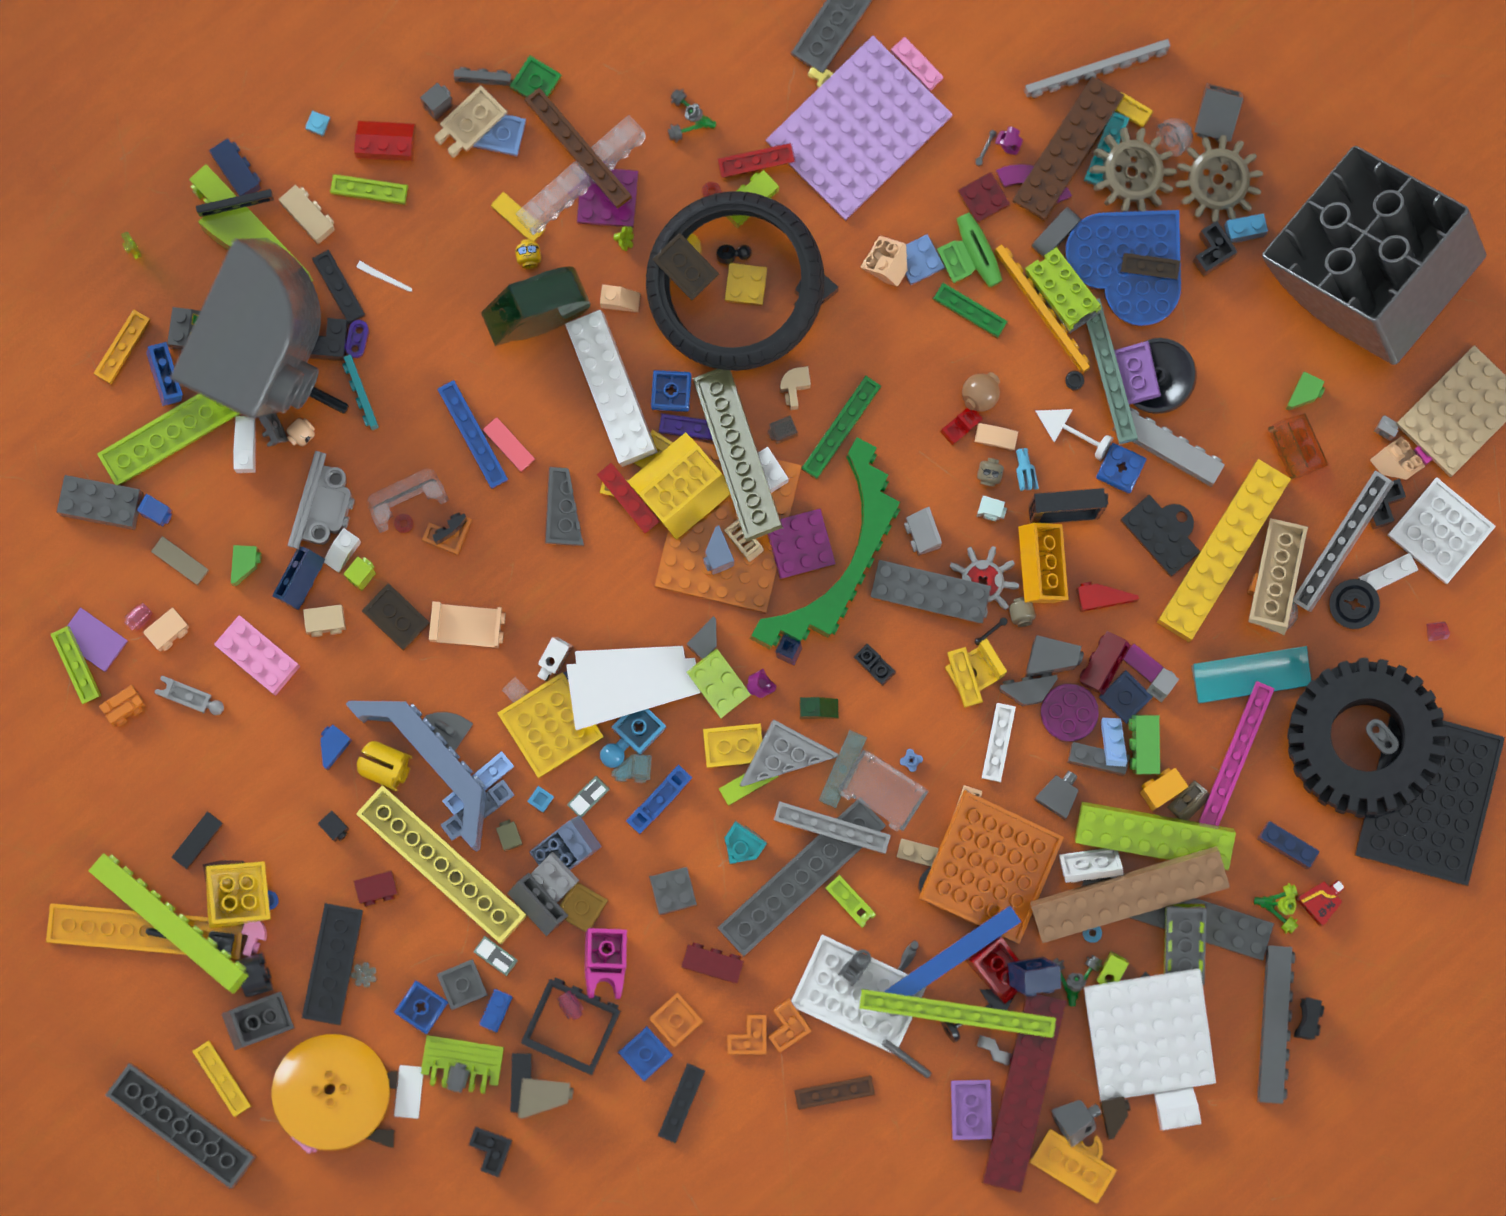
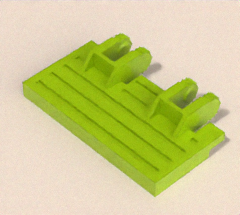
(478, 1057)

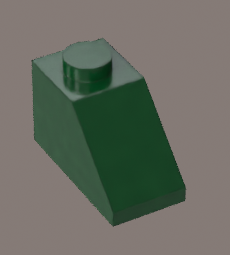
(818, 708)

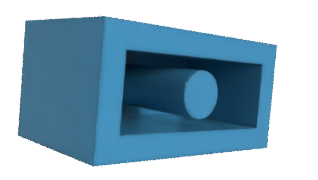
(1246, 228)

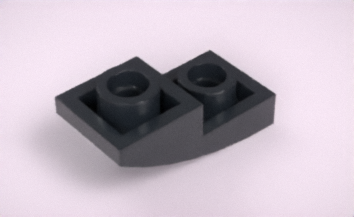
(455, 523)
(874, 664)

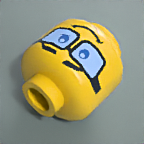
(528, 254)

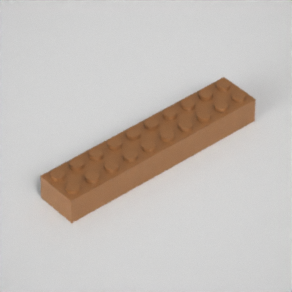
(1130, 894)

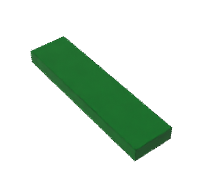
(970, 310)

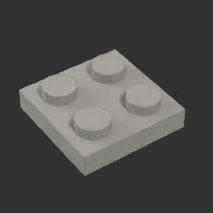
(554, 877)

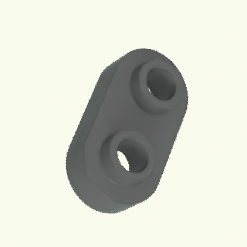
(1384, 735)

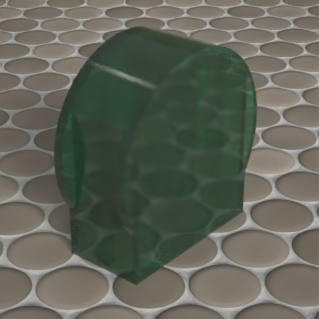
(536, 305)

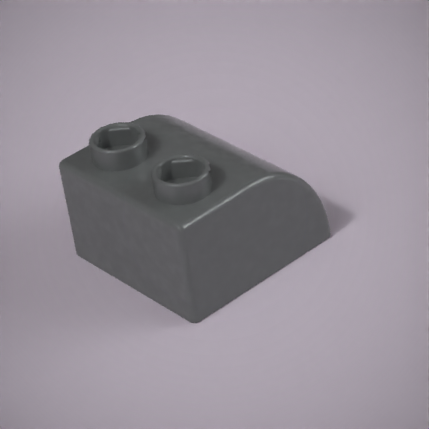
(1376, 254)
(254, 333)

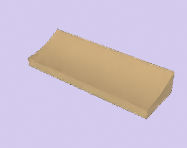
(1278, 575)

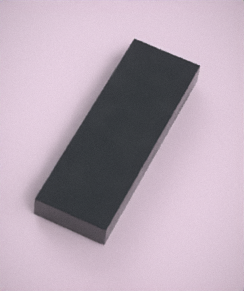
(197, 840)
(520, 1069)

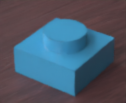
(540, 799)

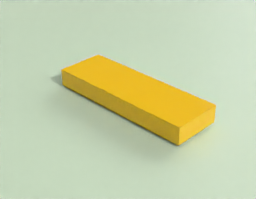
(507, 209)
(964, 677)

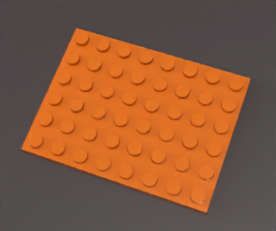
(745, 583)

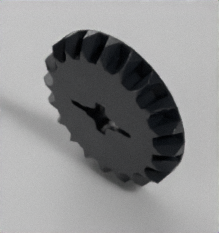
(1349, 591)

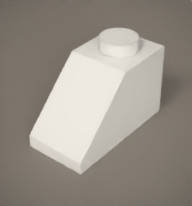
(341, 550)

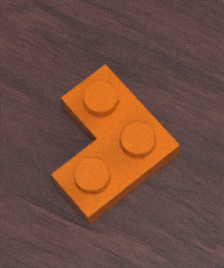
(452, 544)
(793, 1026)
(755, 1039)

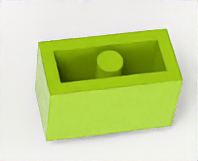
(360, 572)

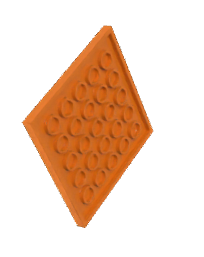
(990, 864)

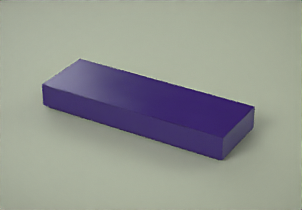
(679, 425)

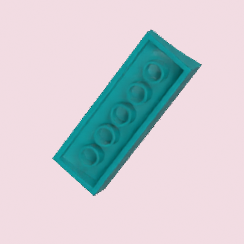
(1238, 675)

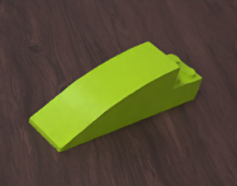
(227, 225)

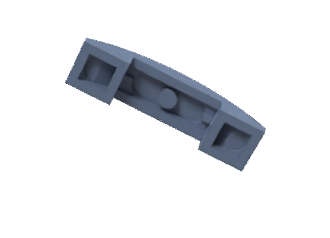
(495, 798)

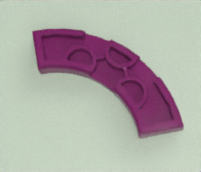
(1017, 175)

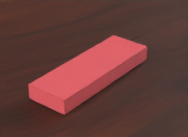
(508, 444)

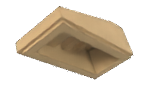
(754, 552)

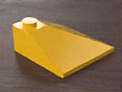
(237, 894)

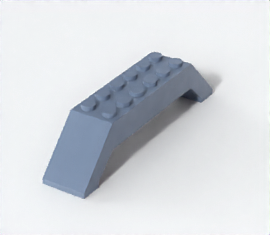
(442, 759)

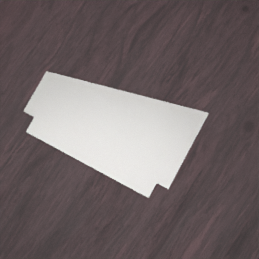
(626, 681)

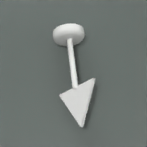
(1054, 422)

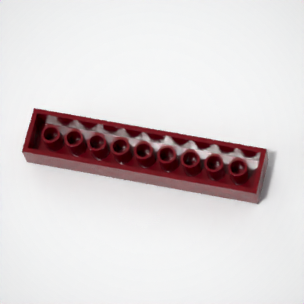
(1022, 1099)

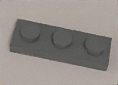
(482, 76)

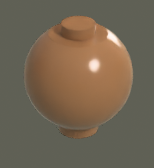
(981, 391)

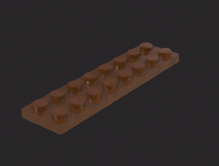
(1068, 148)

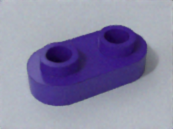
(356, 339)

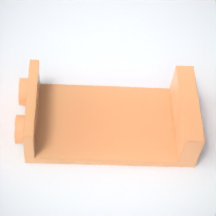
(466, 625)

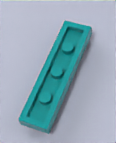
(1113, 128)
(357, 385)

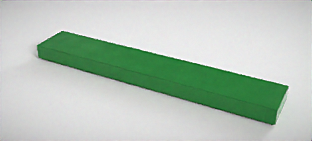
(841, 427)

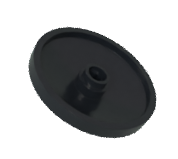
(1175, 376)

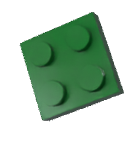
(534, 76)

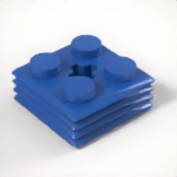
(663, 381)
(1132, 463)
(409, 1011)

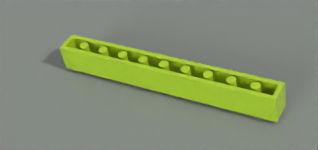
(167, 922)

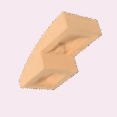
(996, 436)

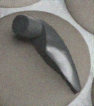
(908, 955)

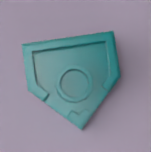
(743, 844)

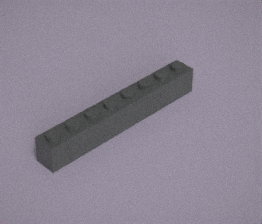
(1275, 1024)

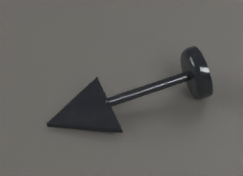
(993, 1002)

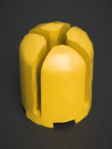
(379, 773)

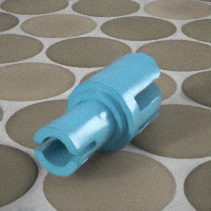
(1026, 472)

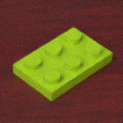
(718, 683)

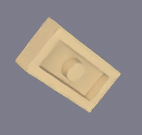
(917, 852)

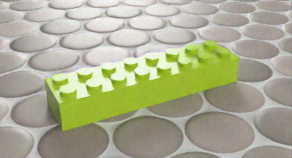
(1150, 833)

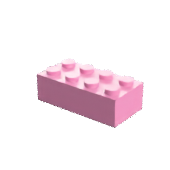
(257, 655)

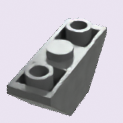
(1029, 690)

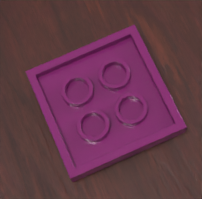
(598, 210)
(801, 544)

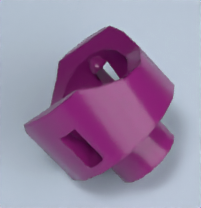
(1008, 139)
(760, 684)

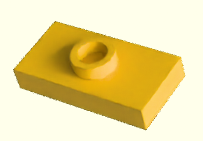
(1134, 110)

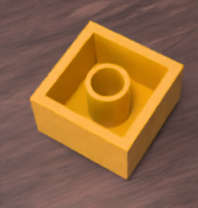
(1163, 789)

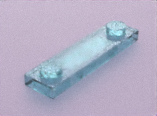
(848, 755)

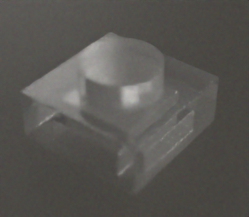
(515, 690)

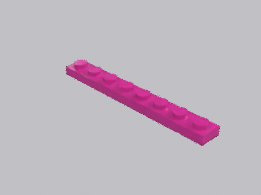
(1236, 754)

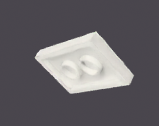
(1090, 865)

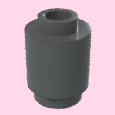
(457, 1077)

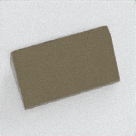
(1189, 801)

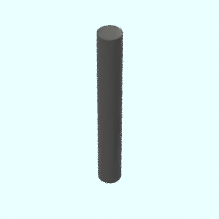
(906, 1058)

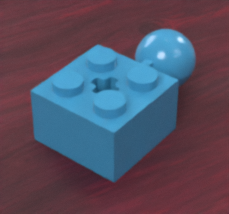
(613, 754)

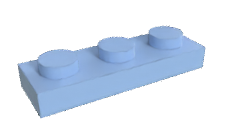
(1113, 742)

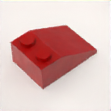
(992, 967)

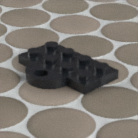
(1162, 533)

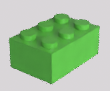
(1145, 744)

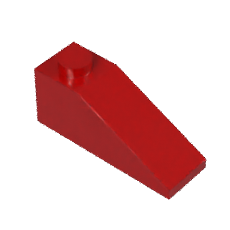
(1098, 596)

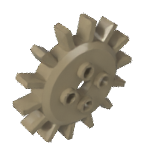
(1147, 162)
(1236, 174)

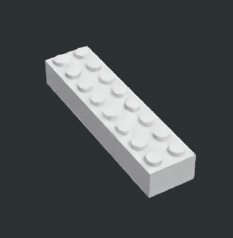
(611, 388)

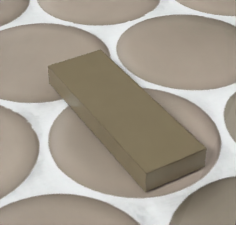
(180, 560)

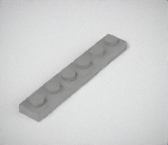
(832, 827)

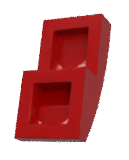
(961, 425)

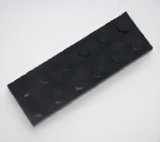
(332, 964)

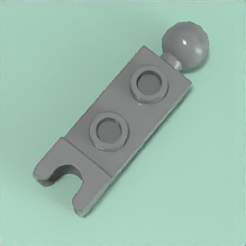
(189, 697)

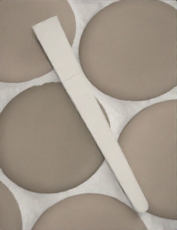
(370, 270)

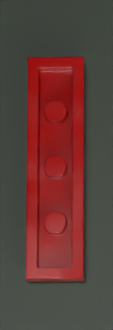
(756, 160)
(628, 498)

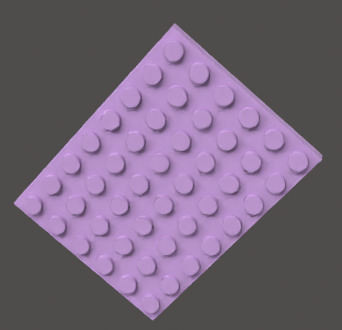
(860, 127)

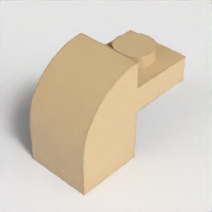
(795, 380)

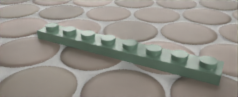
(1111, 378)

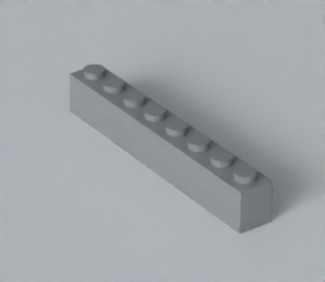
(1343, 541)

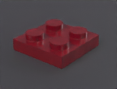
(983, 197)

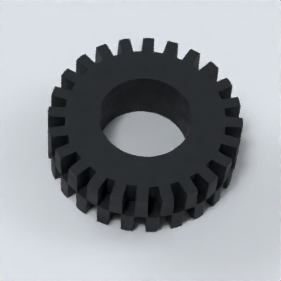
(1380, 687)

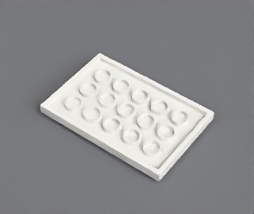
(837, 1002)

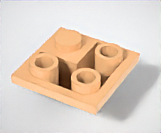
(887, 260)
(1398, 460)

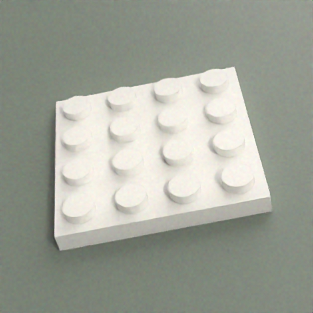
(1441, 530)

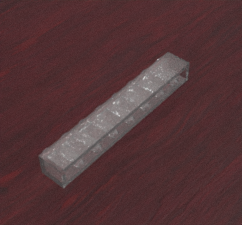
(575, 181)

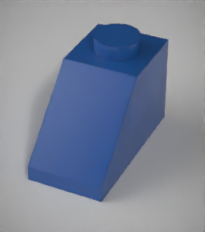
(154, 510)
(333, 745)

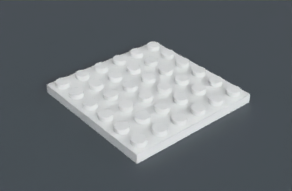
(1150, 1034)

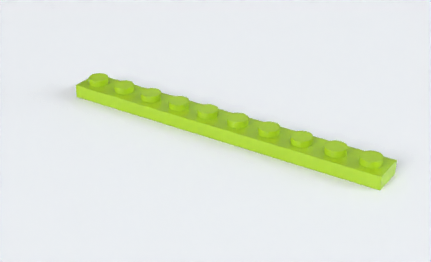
(957, 1013)

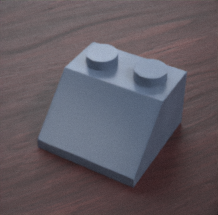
(718, 553)

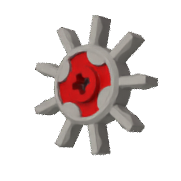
(989, 570)

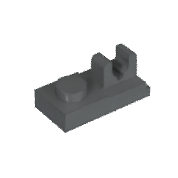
(274, 429)

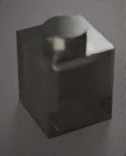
(782, 430)

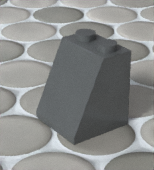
(1218, 112)
(1052, 656)

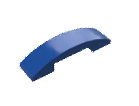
(659, 799)

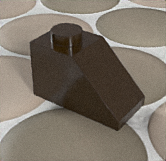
(1114, 1114)

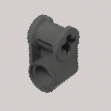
(855, 968)

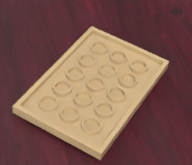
(1458, 412)

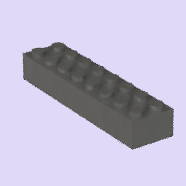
(181, 1125)

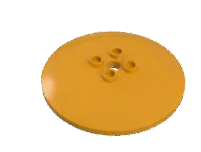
(338, 1118)

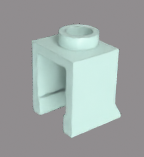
(991, 509)

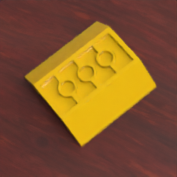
(681, 485)

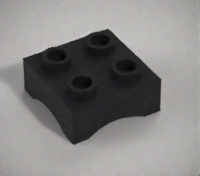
(1311, 1011)

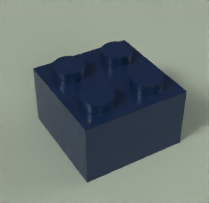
(1034, 976)

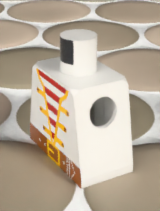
(559, 651)

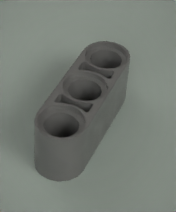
(1056, 232)

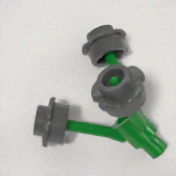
(692, 113)
(1076, 980)

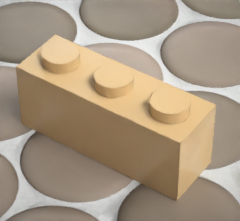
(307, 213)

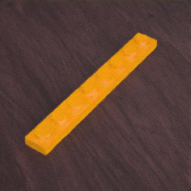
(1047, 315)

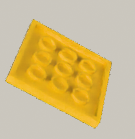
(546, 727)

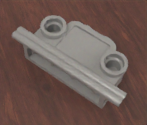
(322, 504)

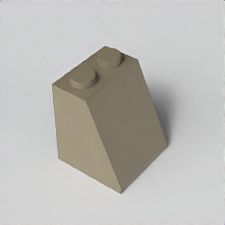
(541, 1096)

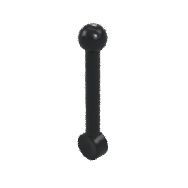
(1003, 621)

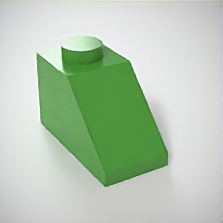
(1306, 391)
(244, 562)

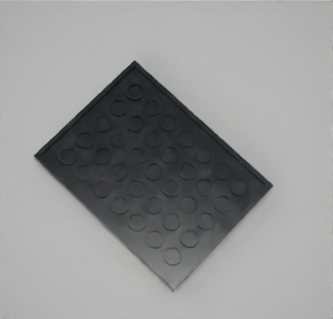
(1444, 824)

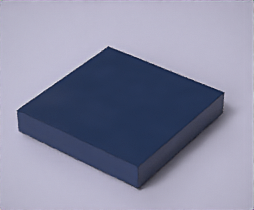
(1125, 696)

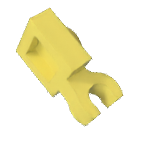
(820, 77)

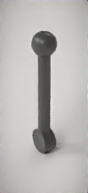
(979, 161)

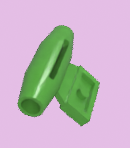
(970, 254)

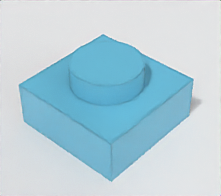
(317, 123)

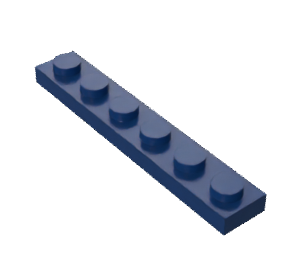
(472, 434)

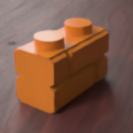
(122, 706)

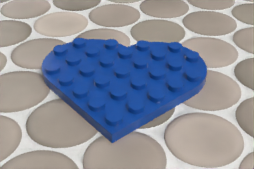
(1097, 252)

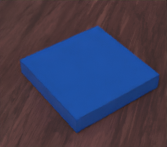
(645, 1053)

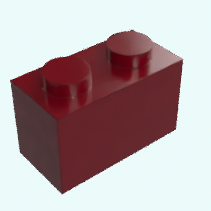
(376, 888)

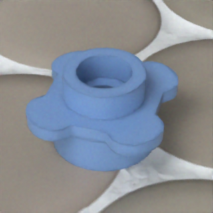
(906, 760)

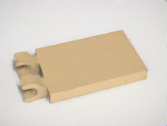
(470, 121)

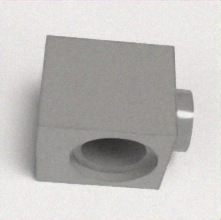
(1162, 684)

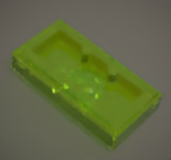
(129, 245)

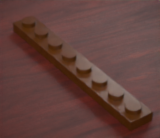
(578, 148)

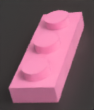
(917, 64)

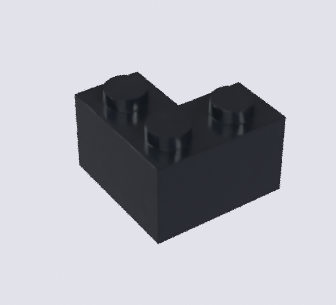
(1218, 249)
(333, 345)
(1383, 515)
(496, 1148)

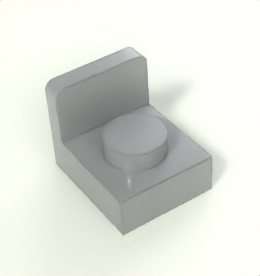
(1387, 428)

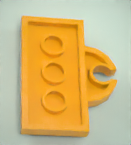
(1074, 1166)

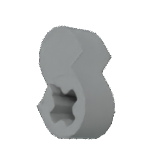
(991, 1045)

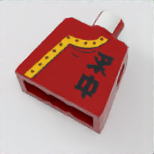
(1321, 901)

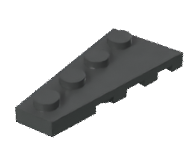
(561, 514)

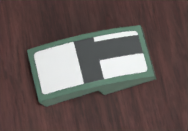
(588, 796)
(495, 956)

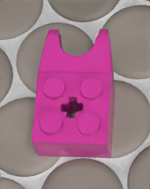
(604, 966)

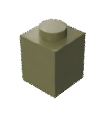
(509, 835)

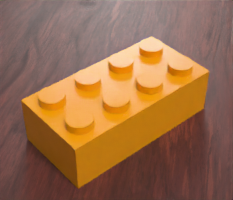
(1043, 563)

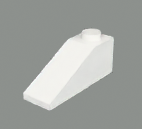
(244, 445)

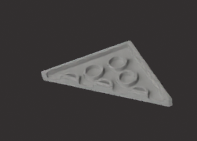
(784, 752)

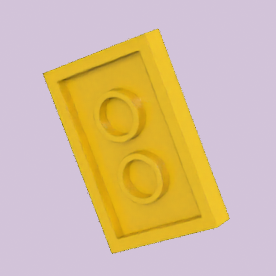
(731, 745)

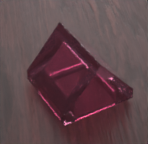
(1437, 631)

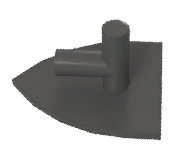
(450, 727)

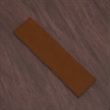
(834, 1092)

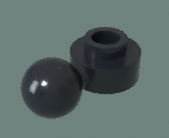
(727, 254)

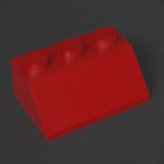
(384, 140)

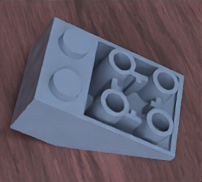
(569, 843)

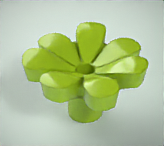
(625, 237)

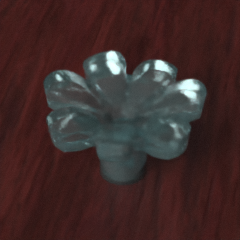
(368, 975)

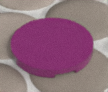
(1069, 712)

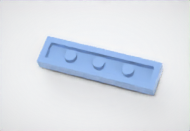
(487, 774)

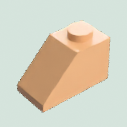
(619, 298)

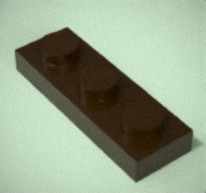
(1150, 266)

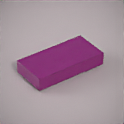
(1142, 663)

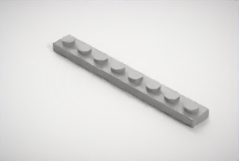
(1105, 66)

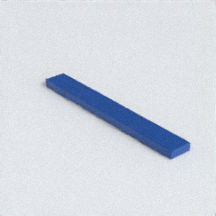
(956, 953)

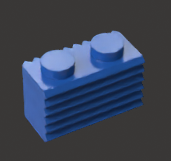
(496, 1010)

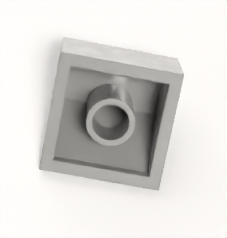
(923, 532)

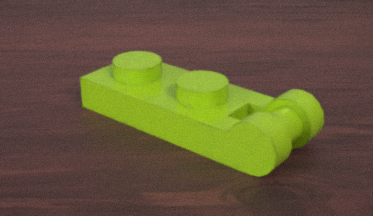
(850, 900)

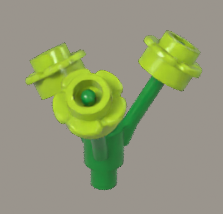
(1285, 905)

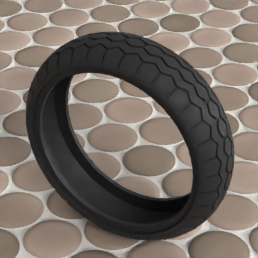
(797, 324)

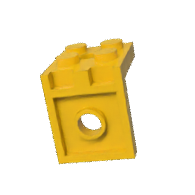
(985, 663)

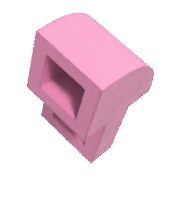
(255, 931)

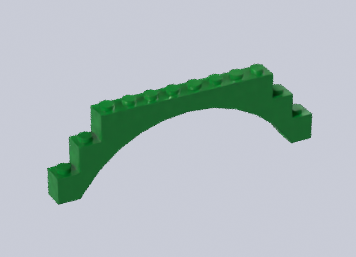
(876, 514)

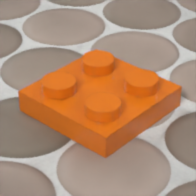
(675, 1020)

